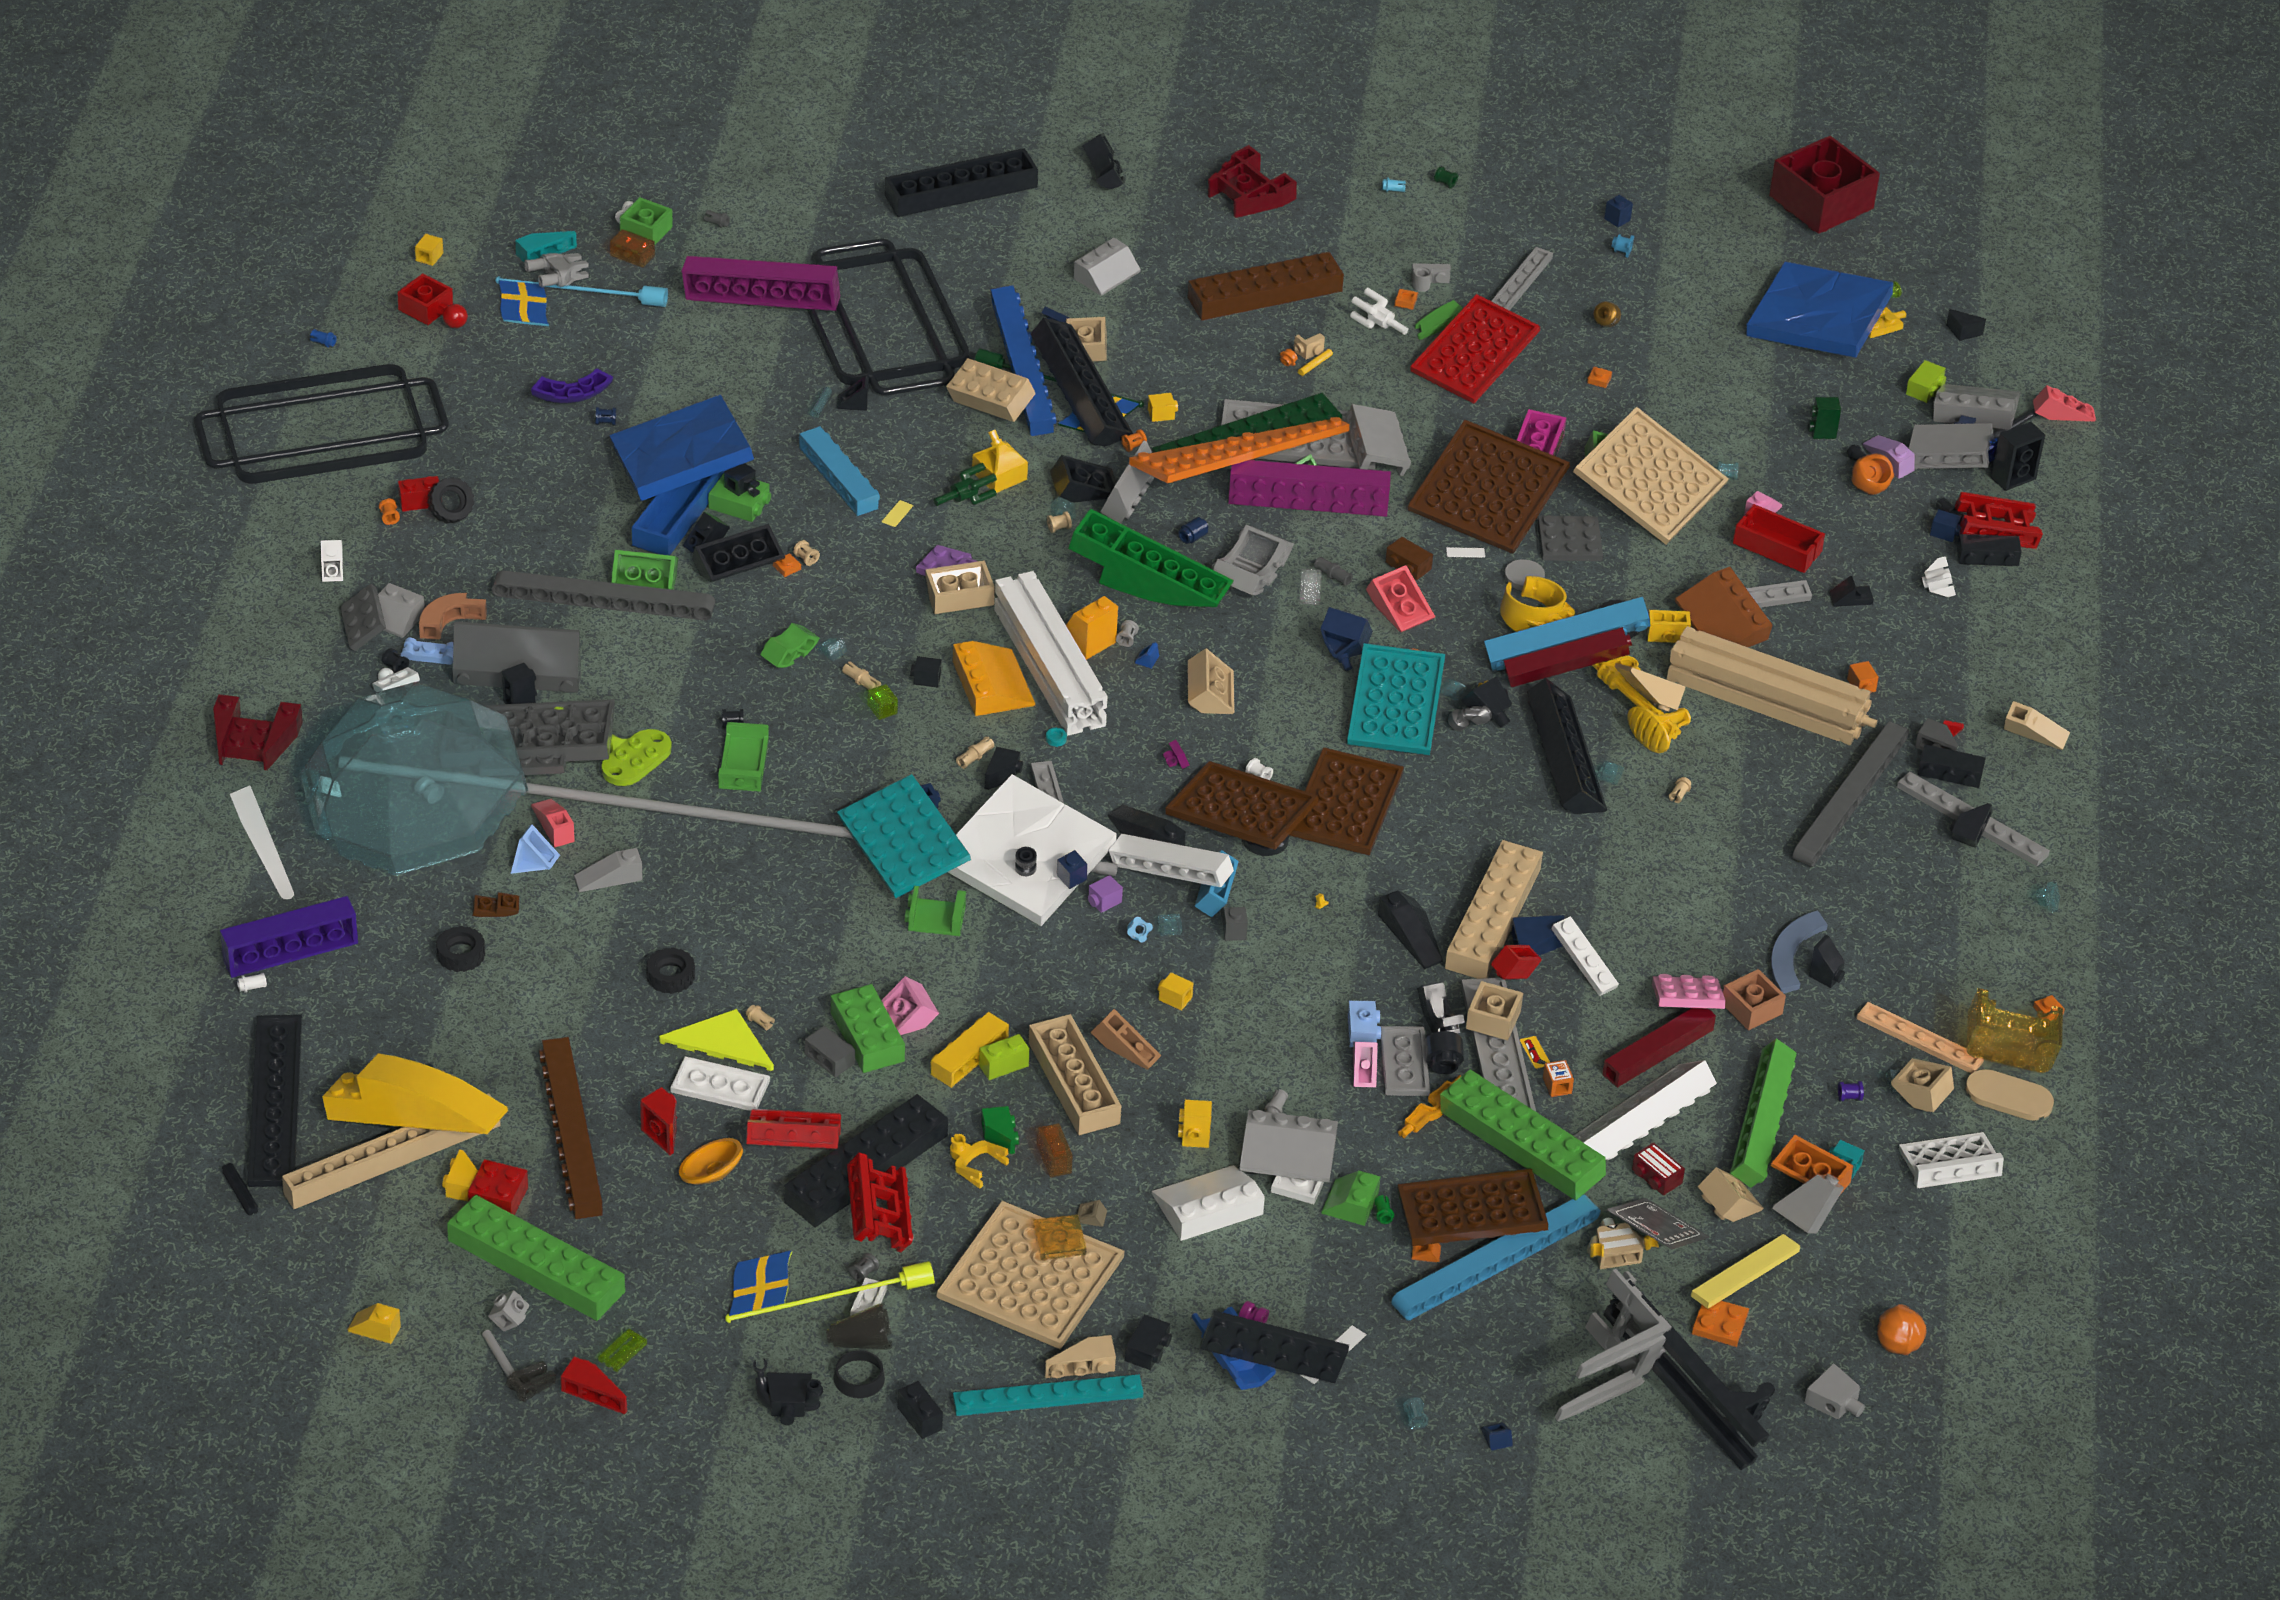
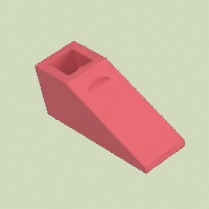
(2058, 406)
(555, 822)

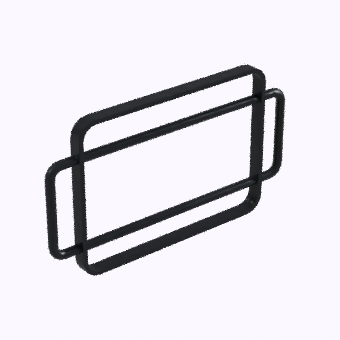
(896, 256)
(318, 380)

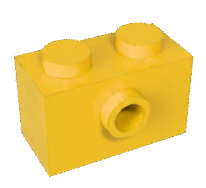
(1667, 625)
(1196, 1123)

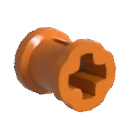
(1127, 441)
(388, 510)

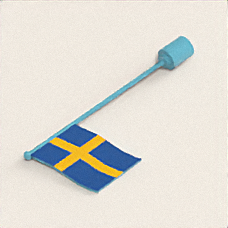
(526, 300)

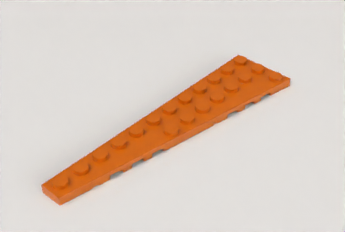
(1205, 457)

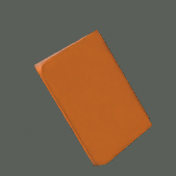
(1428, 1252)

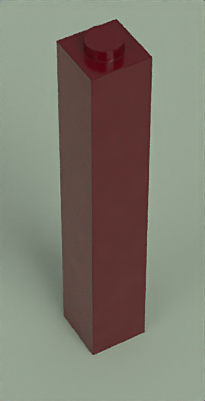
(1567, 657)
(1658, 1045)

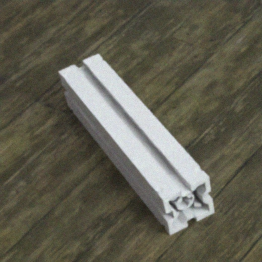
(1050, 653)

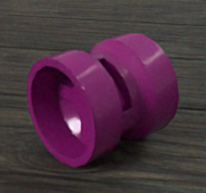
(1254, 1313)

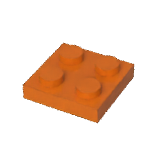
(1721, 1322)

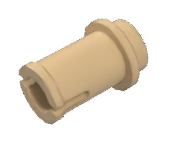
(1682, 786)
(757, 1015)

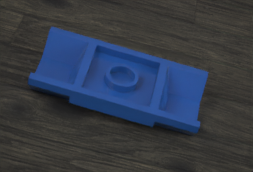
(1244, 1373)

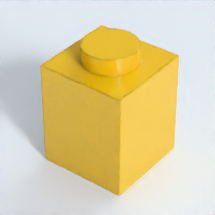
(429, 249)
(1162, 407)
(1175, 991)

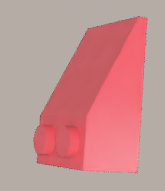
(1400, 599)

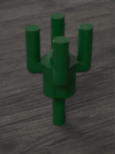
(969, 487)

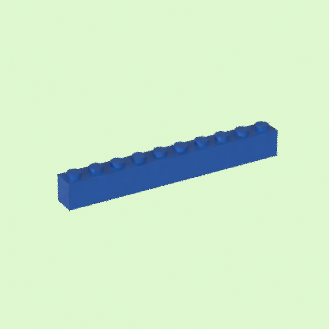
(1022, 357)

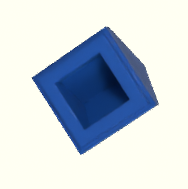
(1148, 655)

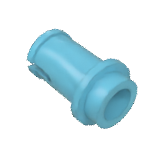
(1393, 185)

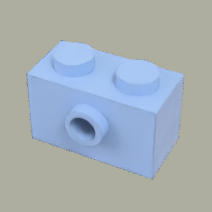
(1363, 1022)

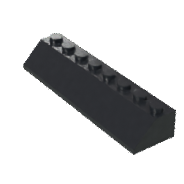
(1080, 382)
(1565, 749)

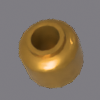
(1607, 314)

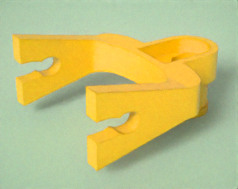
(964, 1153)

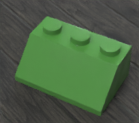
(644, 569)

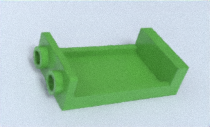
(744, 756)

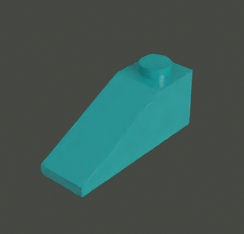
(537, 244)

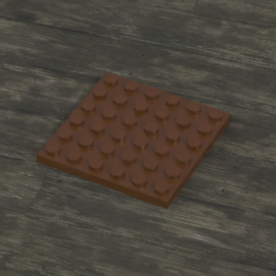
(1488, 486)

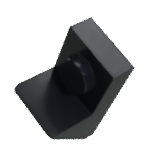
(1849, 595)

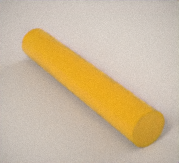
(1315, 362)

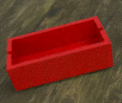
(1779, 538)

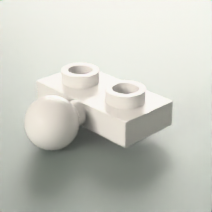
(388, 679)

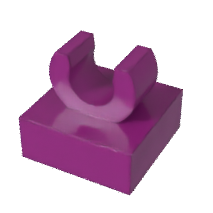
(1176, 755)

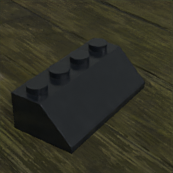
(737, 553)

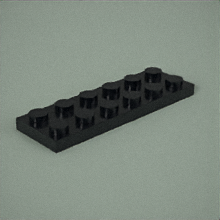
(1274, 1346)

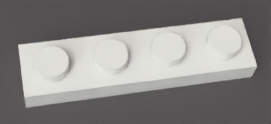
(1584, 956)

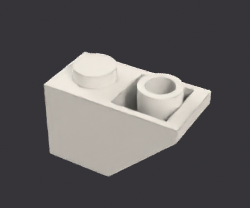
(332, 560)

